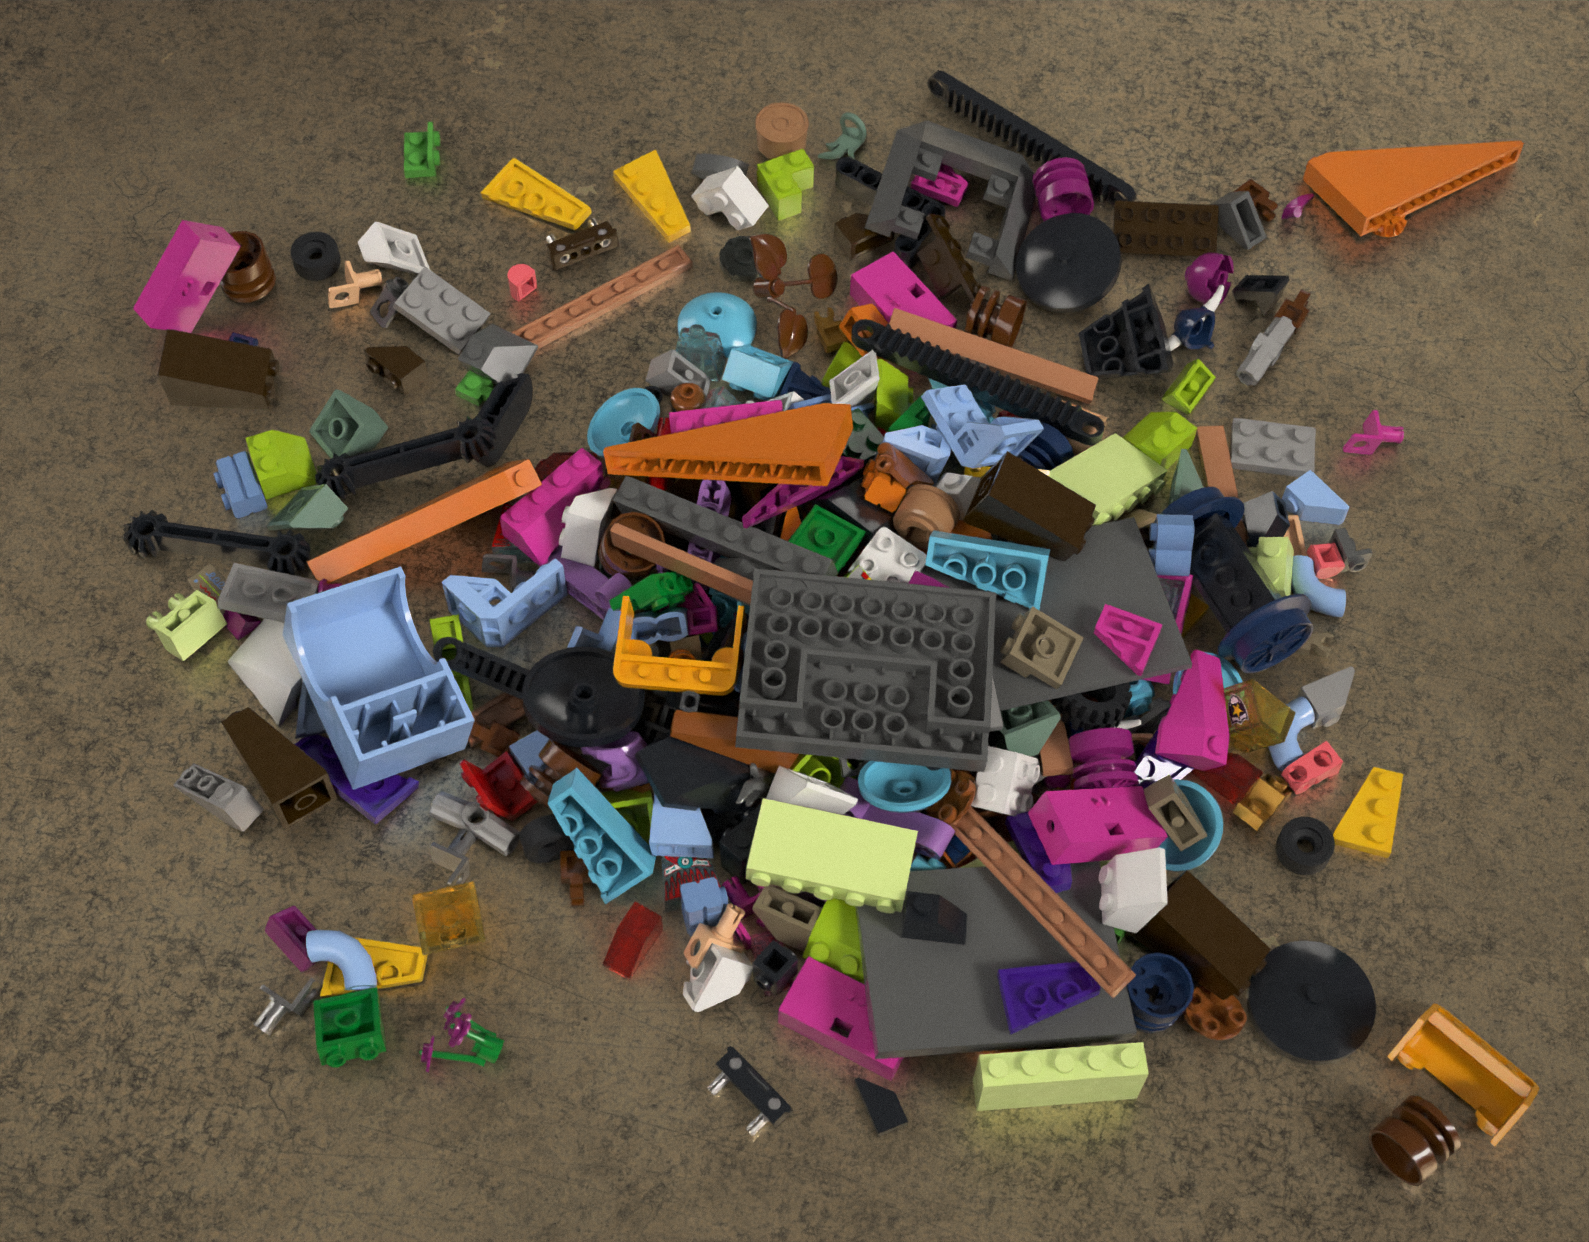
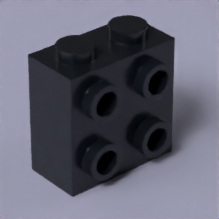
(737, 843)

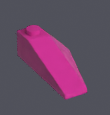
(1197, 721)

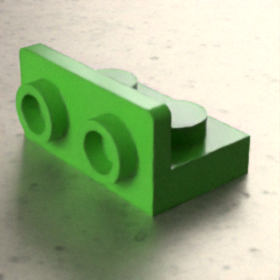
(421, 153)

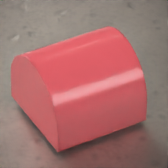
(521, 281)
(1326, 560)

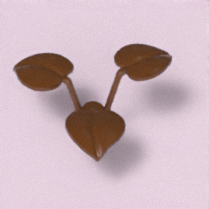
(769, 258)

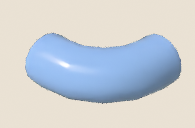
(1323, 598)
(1289, 751)
(346, 954)

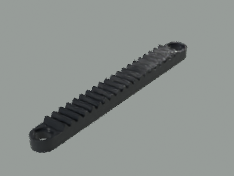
(1023, 135)
(981, 381)
(510, 677)

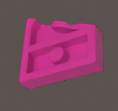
(947, 186)
(1128, 636)

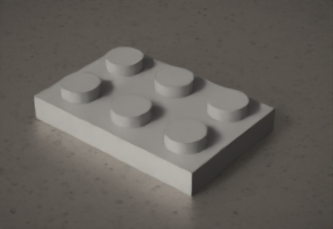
(441, 310)
(1272, 447)
(263, 591)

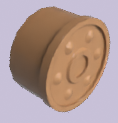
(781, 129)
(925, 510)

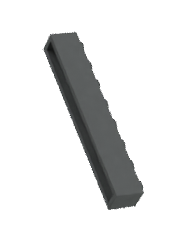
(718, 531)

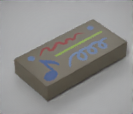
(209, 582)

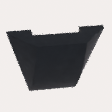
(1128, 340)
(850, 504)
(693, 776)

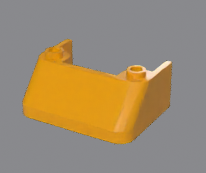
(638, 668)
(1469, 1069)

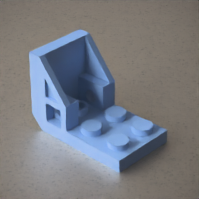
(970, 434)
(923, 447)
(514, 613)

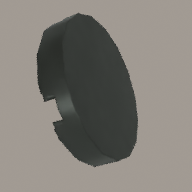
(738, 259)

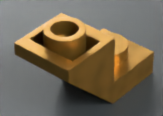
(1263, 801)

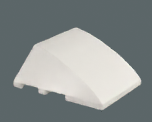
(269, 669)

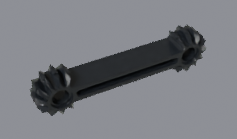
(467, 442)
(216, 543)

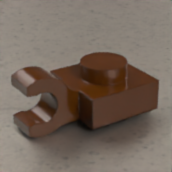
(1261, 199)
(1295, 310)
(495, 738)
(574, 873)

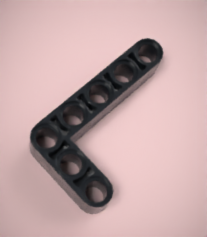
(862, 183)

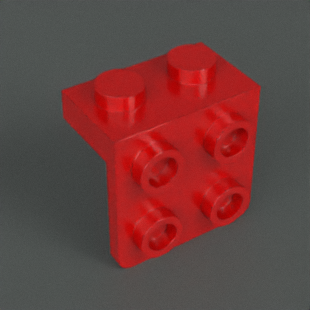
(499, 786)

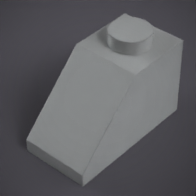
(673, 369)
(1328, 696)

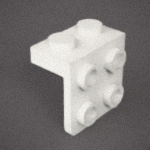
(890, 558)
(1006, 782)

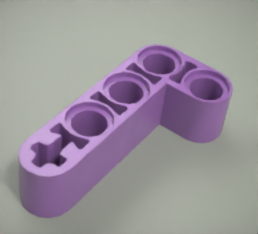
(723, 501)
(590, 585)
(932, 833)

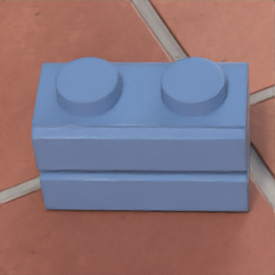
(241, 485)
(702, 903)

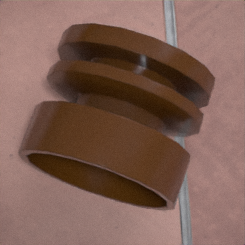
(250, 272)
(991, 318)
(615, 559)
(559, 762)
(1414, 1140)

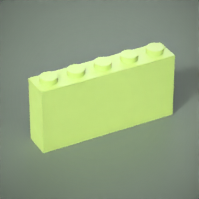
(1112, 477)
(831, 856)
(1059, 1076)

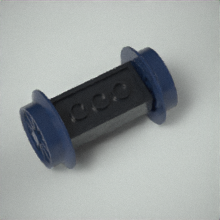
(1257, 620)

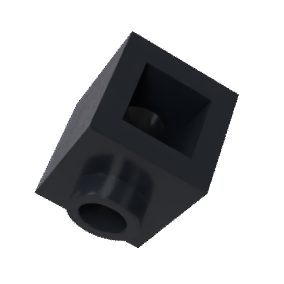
(775, 968)

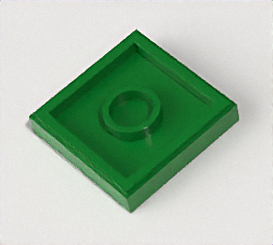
(828, 536)

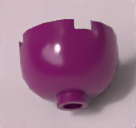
(1207, 274)

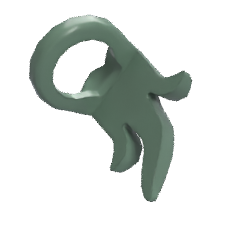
(848, 141)

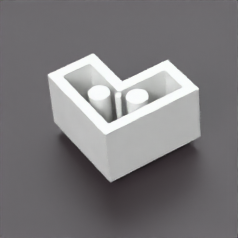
(733, 195)

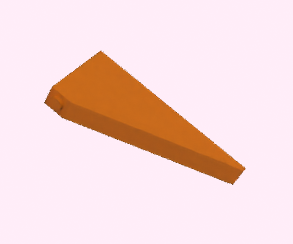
(1373, 181)
(776, 448)
(427, 519)

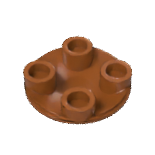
(956, 800)
(1213, 1016)

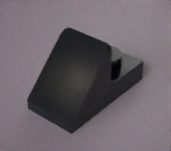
(1263, 288)

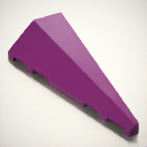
(789, 495)

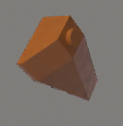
(718, 734)

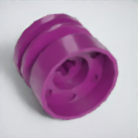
(1062, 188)
(1103, 759)

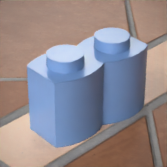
(1172, 544)
(666, 626)

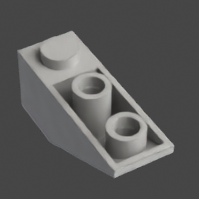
(219, 796)

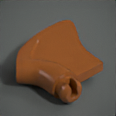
(900, 467)

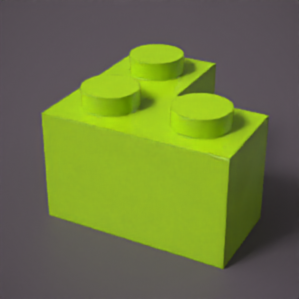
(783, 181)

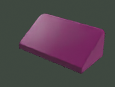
(289, 933)

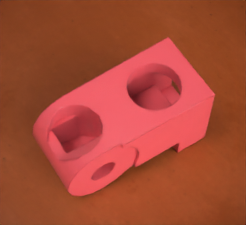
(1312, 768)

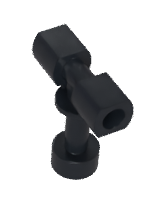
(691, 702)

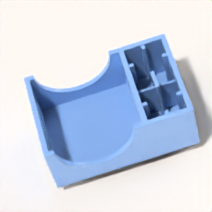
(374, 679)

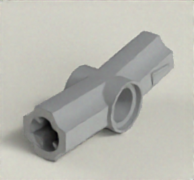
(1265, 350)
(460, 814)

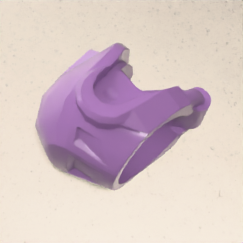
(624, 768)

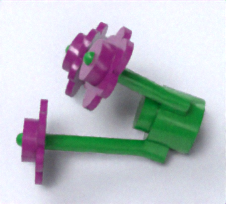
(485, 1043)

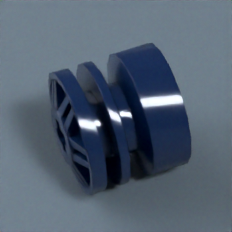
(1047, 449)
(1170, 990)

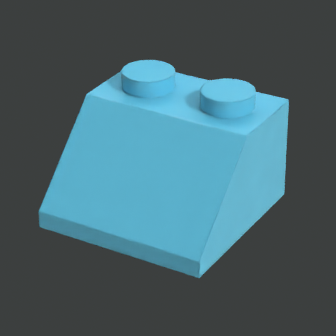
(756, 371)

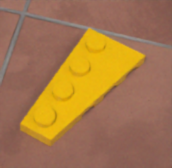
(535, 195)
(654, 195)

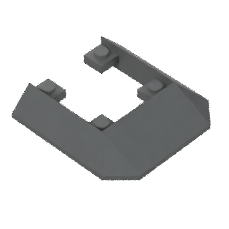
(921, 151)

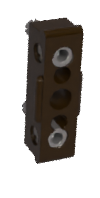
(581, 244)

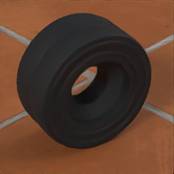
(315, 243)
(544, 840)
(1305, 862)

